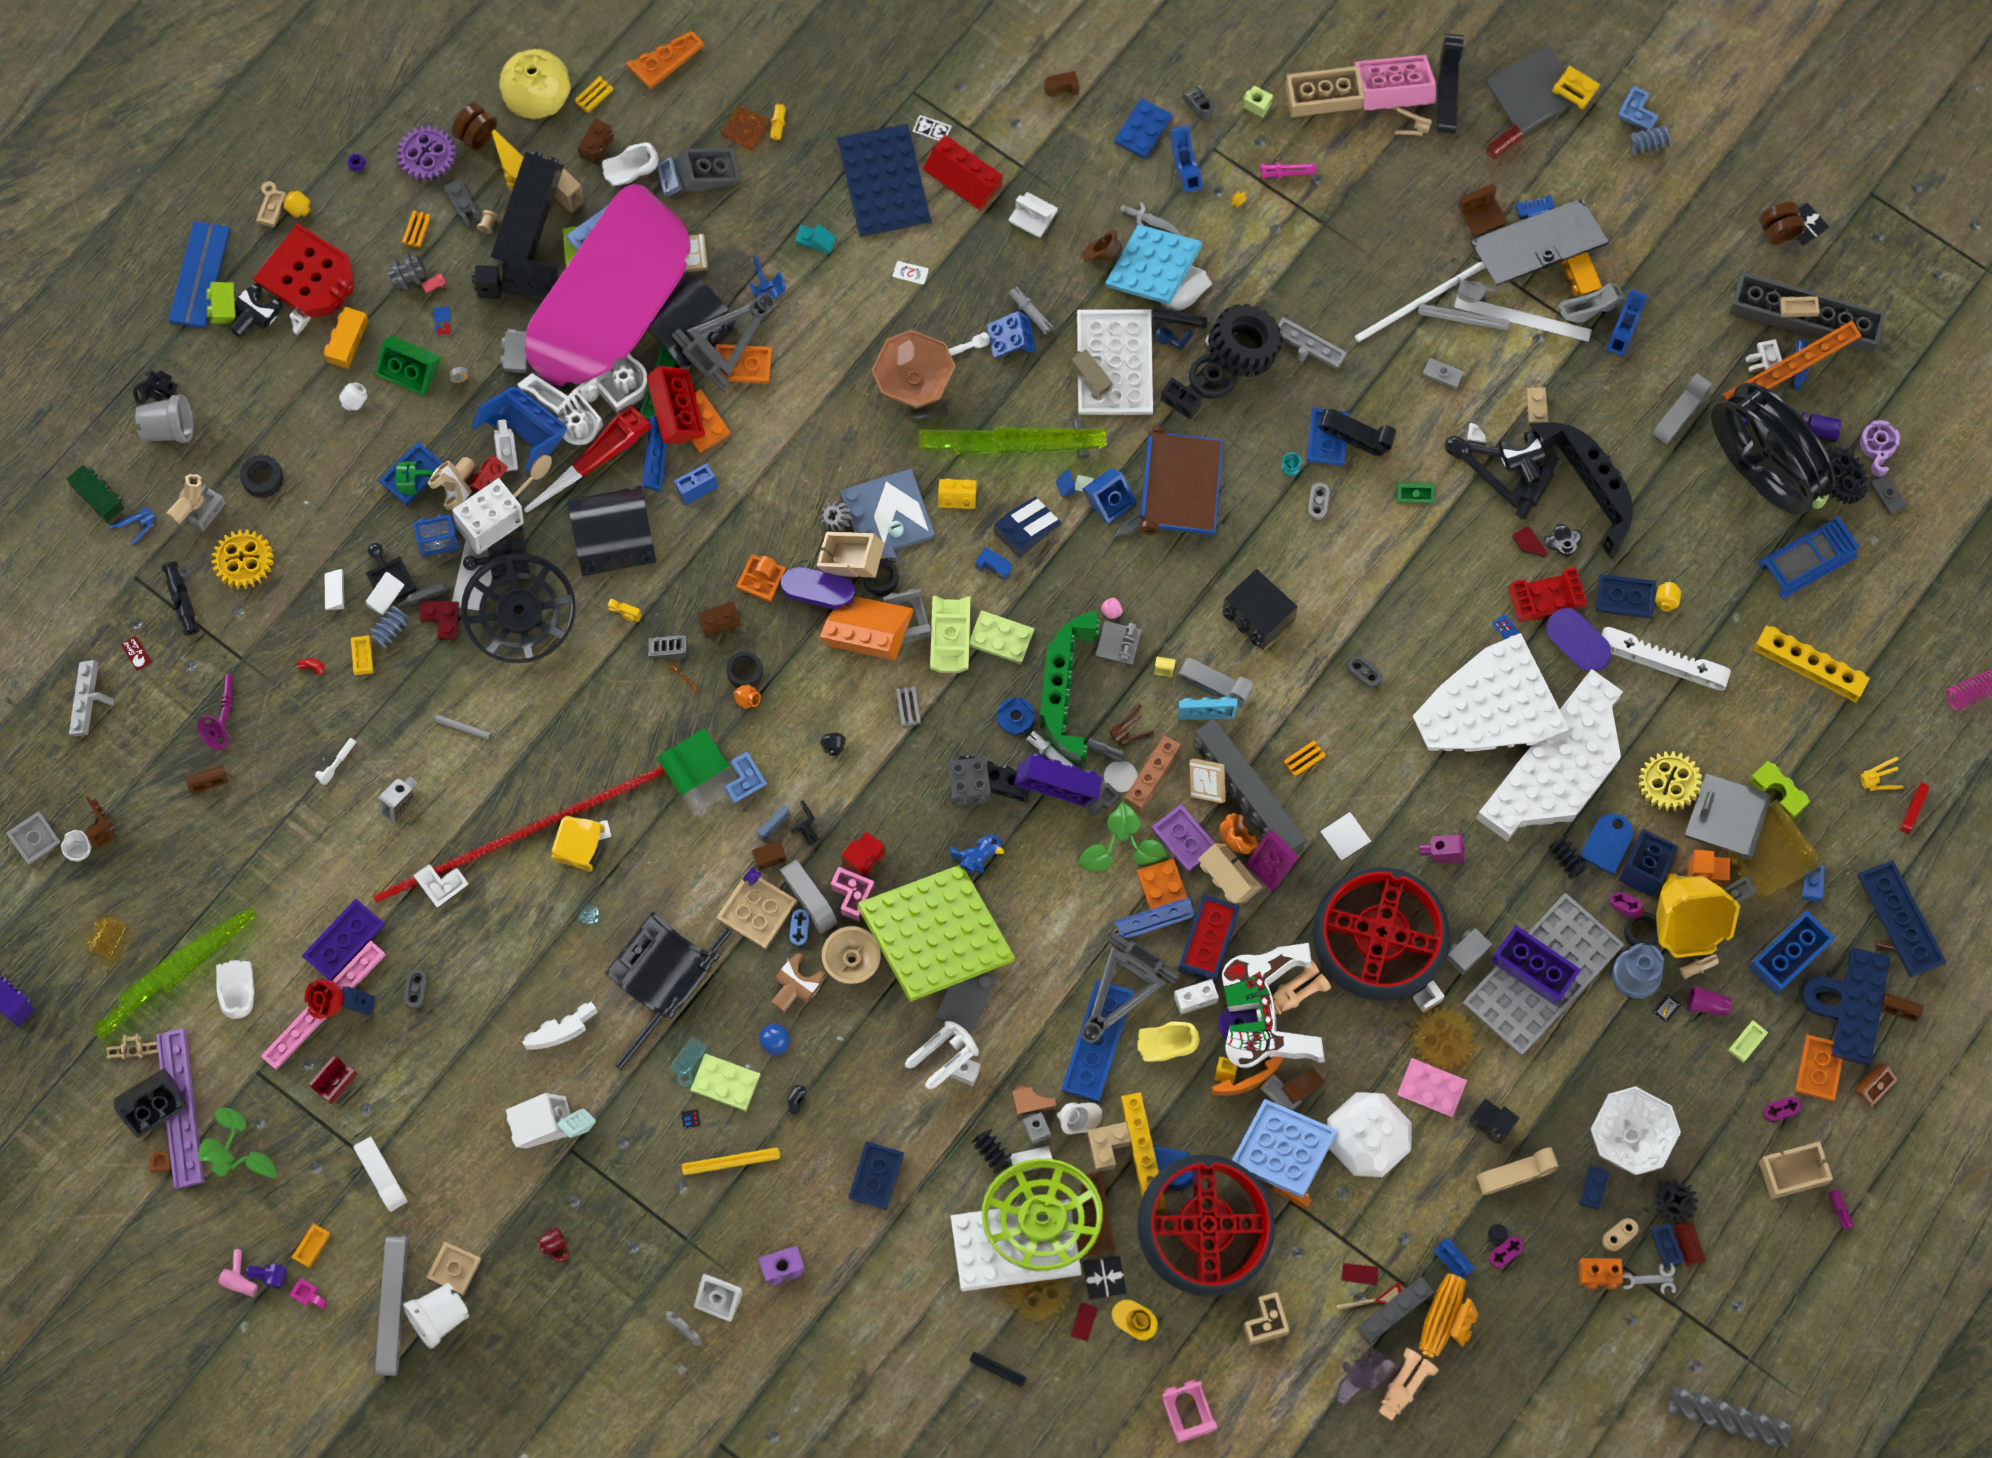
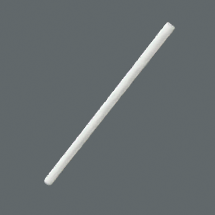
(1415, 304)

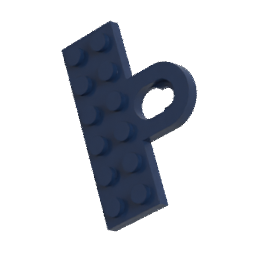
(1859, 1004)

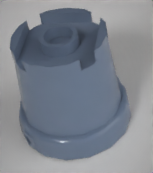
(1638, 971)

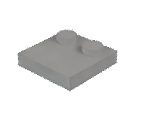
(33, 838)

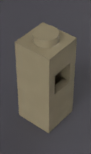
(1091, 374)

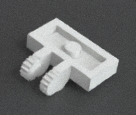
(1769, 356)

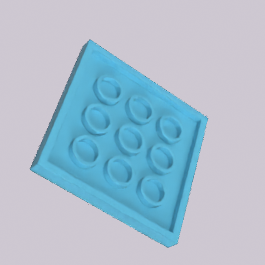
(1153, 264)

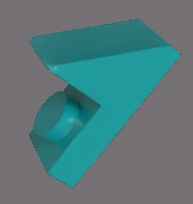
(817, 239)

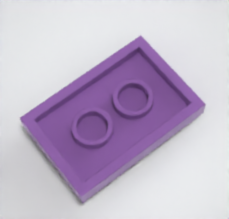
(1183, 837)

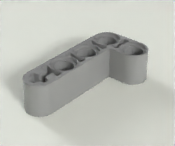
(1682, 409)
(1215, 682)
(809, 896)

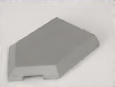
(683, 1329)

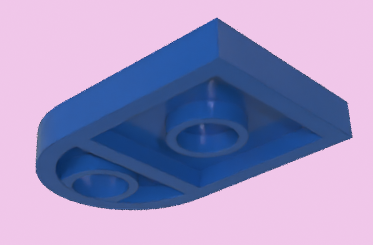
(1606, 844)

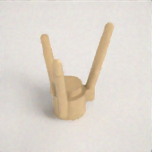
(1421, 124)

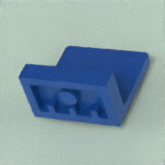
(1011, 334)

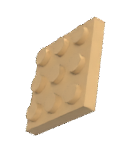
(757, 911)

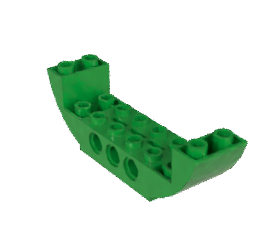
(1057, 683)

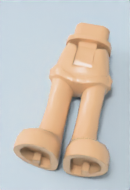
(1286, 999)
(1398, 1395)

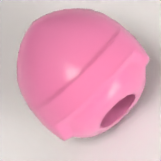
(1111, 608)

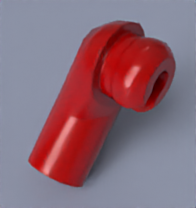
(312, 663)

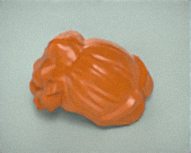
(1236, 834)

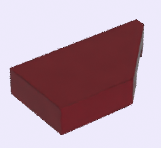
(1528, 542)

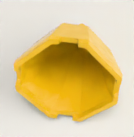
(1694, 915)

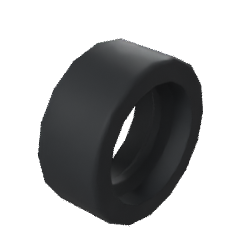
(883, 590)
(744, 656)
(1631, 940)

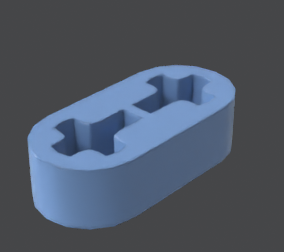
(804, 928)

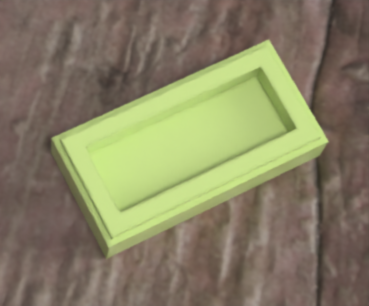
(1748, 1041)

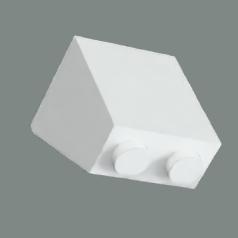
(537, 1119)

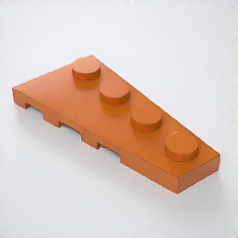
(658, 64)

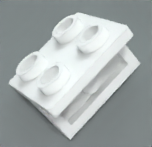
(1032, 214)

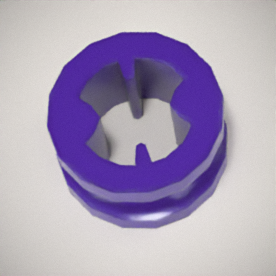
(752, 876)

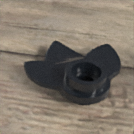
(1562, 538)

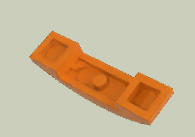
(1227, 1089)

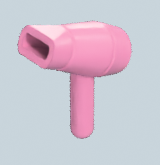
(234, 1280)

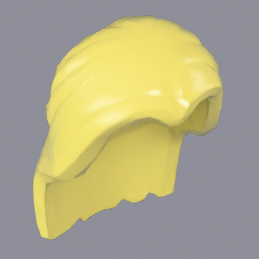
(1167, 1041)

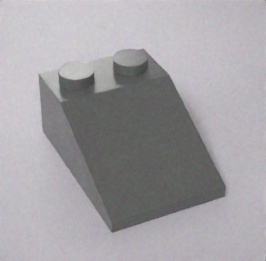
(707, 168)
(967, 1000)

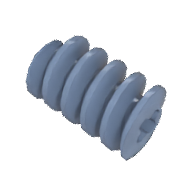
(1649, 139)
(388, 626)

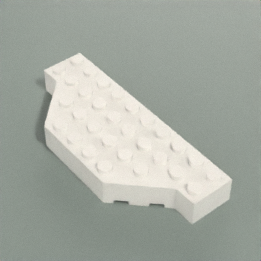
(1561, 771)

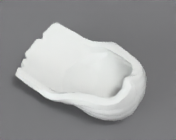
(630, 164)
(1190, 289)
(235, 988)

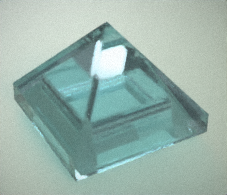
(589, 914)

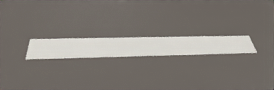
(1525, 319)

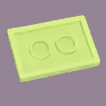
(1001, 637)
(725, 1082)

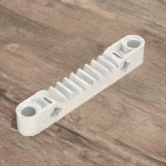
(1712, 674)

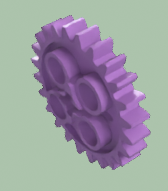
(426, 153)

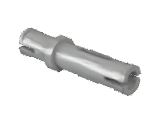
(1034, 314)

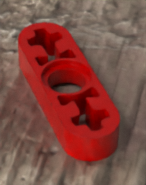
(1914, 808)

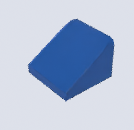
(1065, 484)

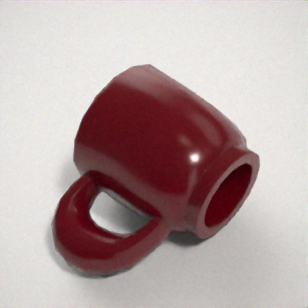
(552, 1242)

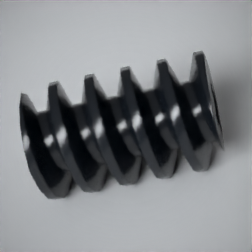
(1567, 857)
(992, 1151)

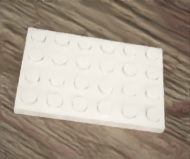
(1123, 349)
(984, 1268)

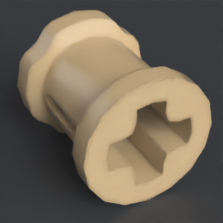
(487, 222)

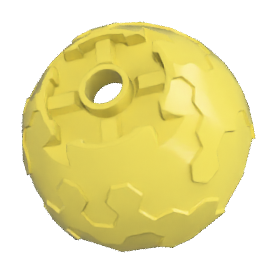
(538, 93)

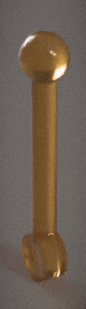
(672, 666)

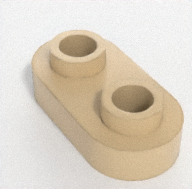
(1620, 1234)

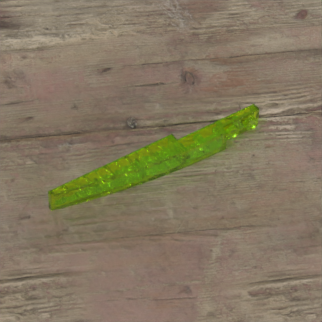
(1012, 440)
(172, 971)

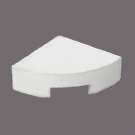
(1476, 435)

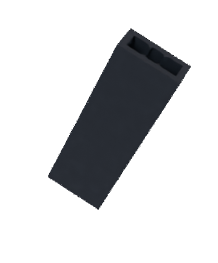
(528, 207)

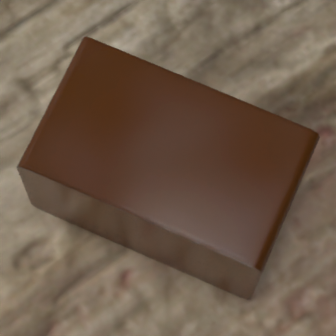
(769, 855)

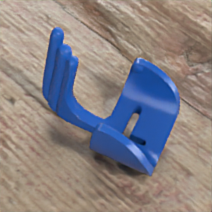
(776, 291)

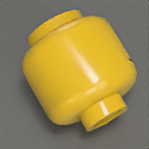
(297, 204)
(1668, 596)

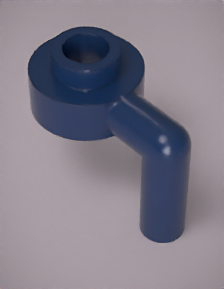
(1165, 336)

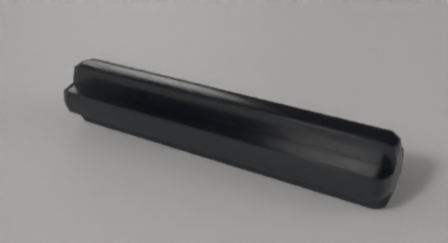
(998, 1369)

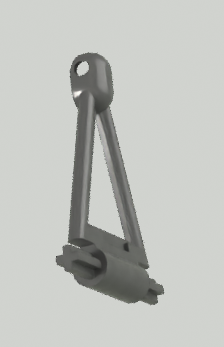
(705, 356)
(1140, 963)

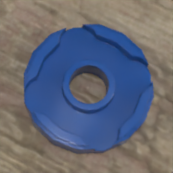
(1011, 726)

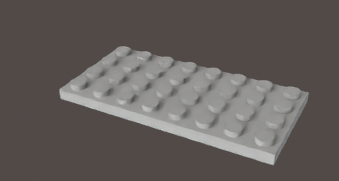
(1520, 1013)

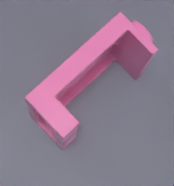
(1194, 1389)

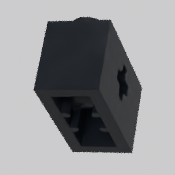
(487, 281)

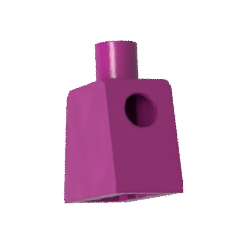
(1451, 849)

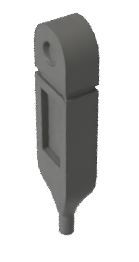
(1128, 526)
(425, 594)

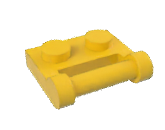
(1579, 84)

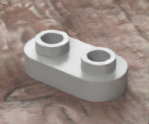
(1318, 502)

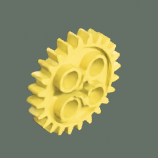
(1686, 786)

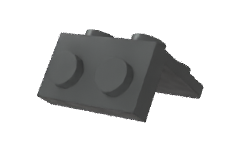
(969, 781)

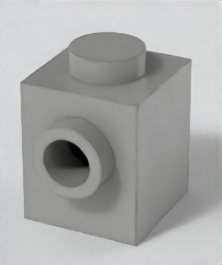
(1036, 1127)

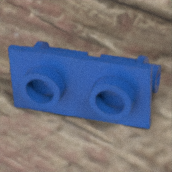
(1453, 1259)

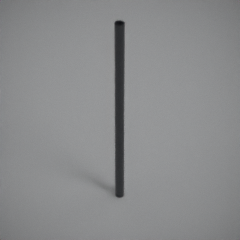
(657, 1018)

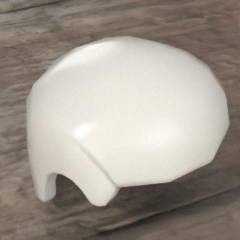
(76, 846)

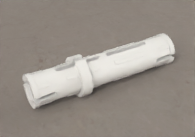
(1046, 748)

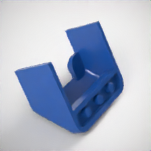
(525, 418)

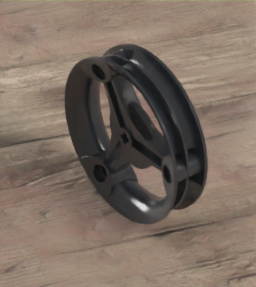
(1775, 446)

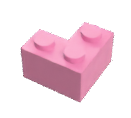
(854, 888)

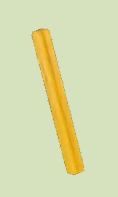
(730, 1161)

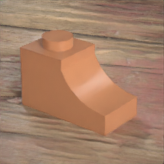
(1027, 1102)

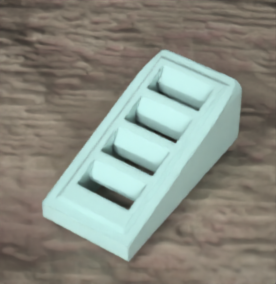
(576, 1123)

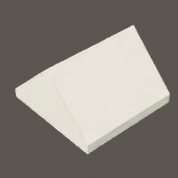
(718, 1297)

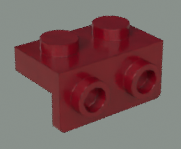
(333, 1079)

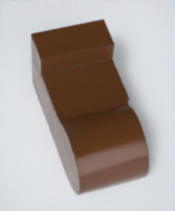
(1061, 83)

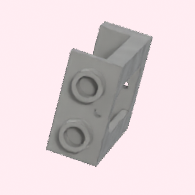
(914, 598)

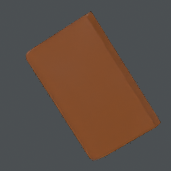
(1876, 1084)

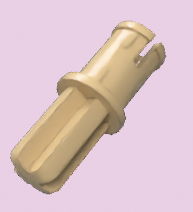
(1699, 966)

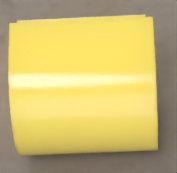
(1164, 667)

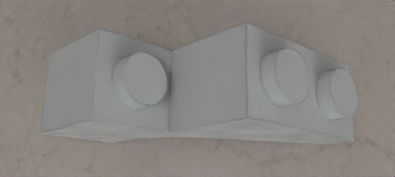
(1585, 307)

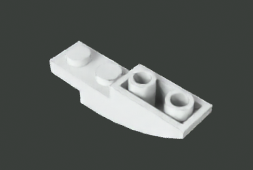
(555, 1034)

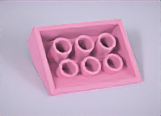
(1397, 82)

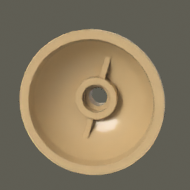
(850, 943)

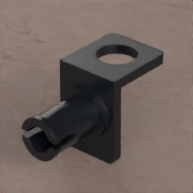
(805, 827)

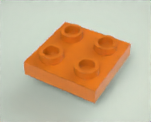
(761, 577)

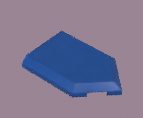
(1166, 1156)

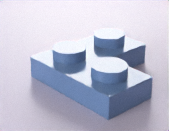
(1633, 110)
(748, 781)

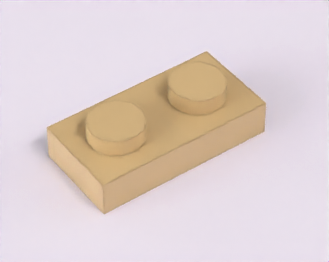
(1536, 405)

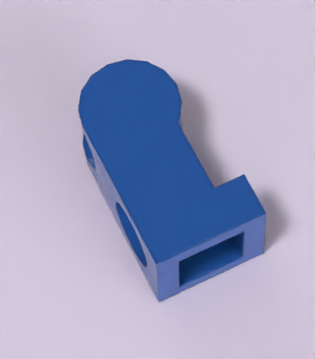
(994, 563)

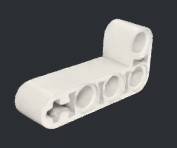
(380, 1174)

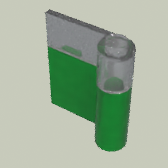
(697, 771)

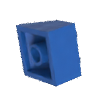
(1110, 495)

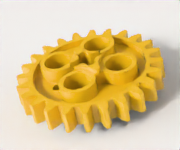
(243, 574)

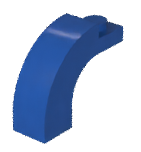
(1184, 159)
(1627, 322)

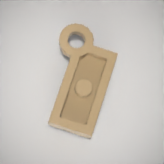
(271, 205)

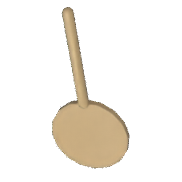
(537, 471)

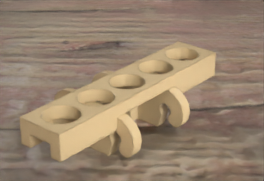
(138, 1046)

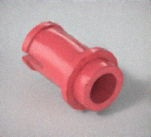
(433, 283)

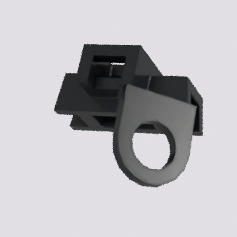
(149, 385)

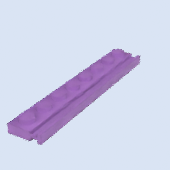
(183, 1126)

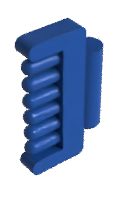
(1534, 210)

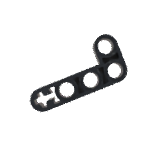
(1356, 433)

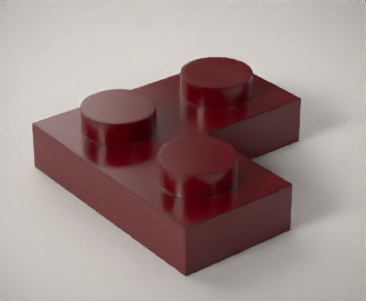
(444, 613)

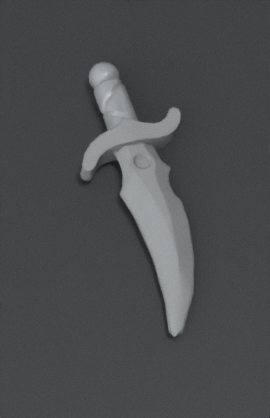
(1149, 218)

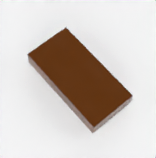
(1303, 1085)

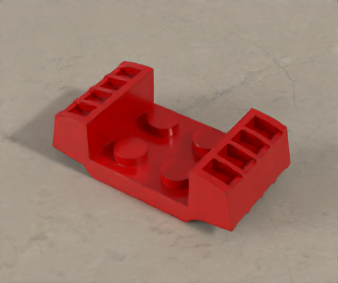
(1544, 597)

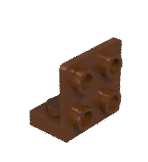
(1482, 210)
(101, 832)

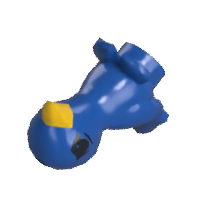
(974, 857)

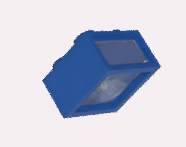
(435, 535)

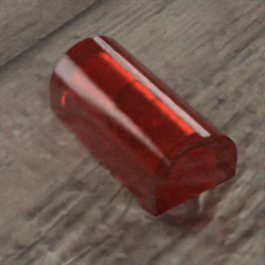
(1504, 142)
(1689, 1244)

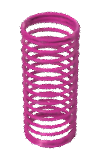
(1959, 697)

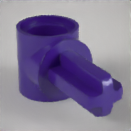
(272, 1275)

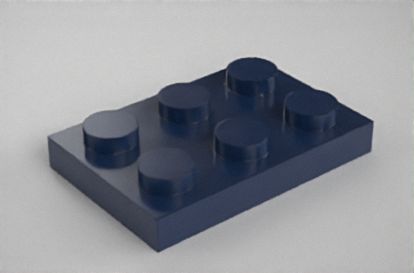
(1625, 596)
(876, 1175)

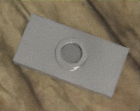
(1443, 373)

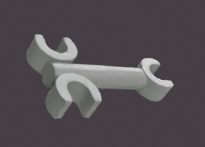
(1665, 1279)

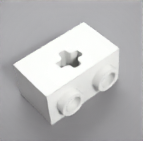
(1196, 996)

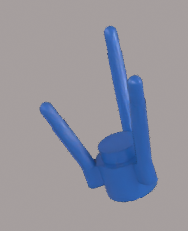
(144, 517)

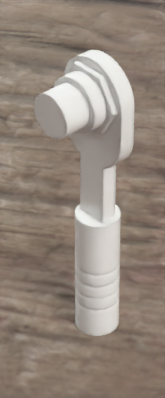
(978, 342)
(324, 777)

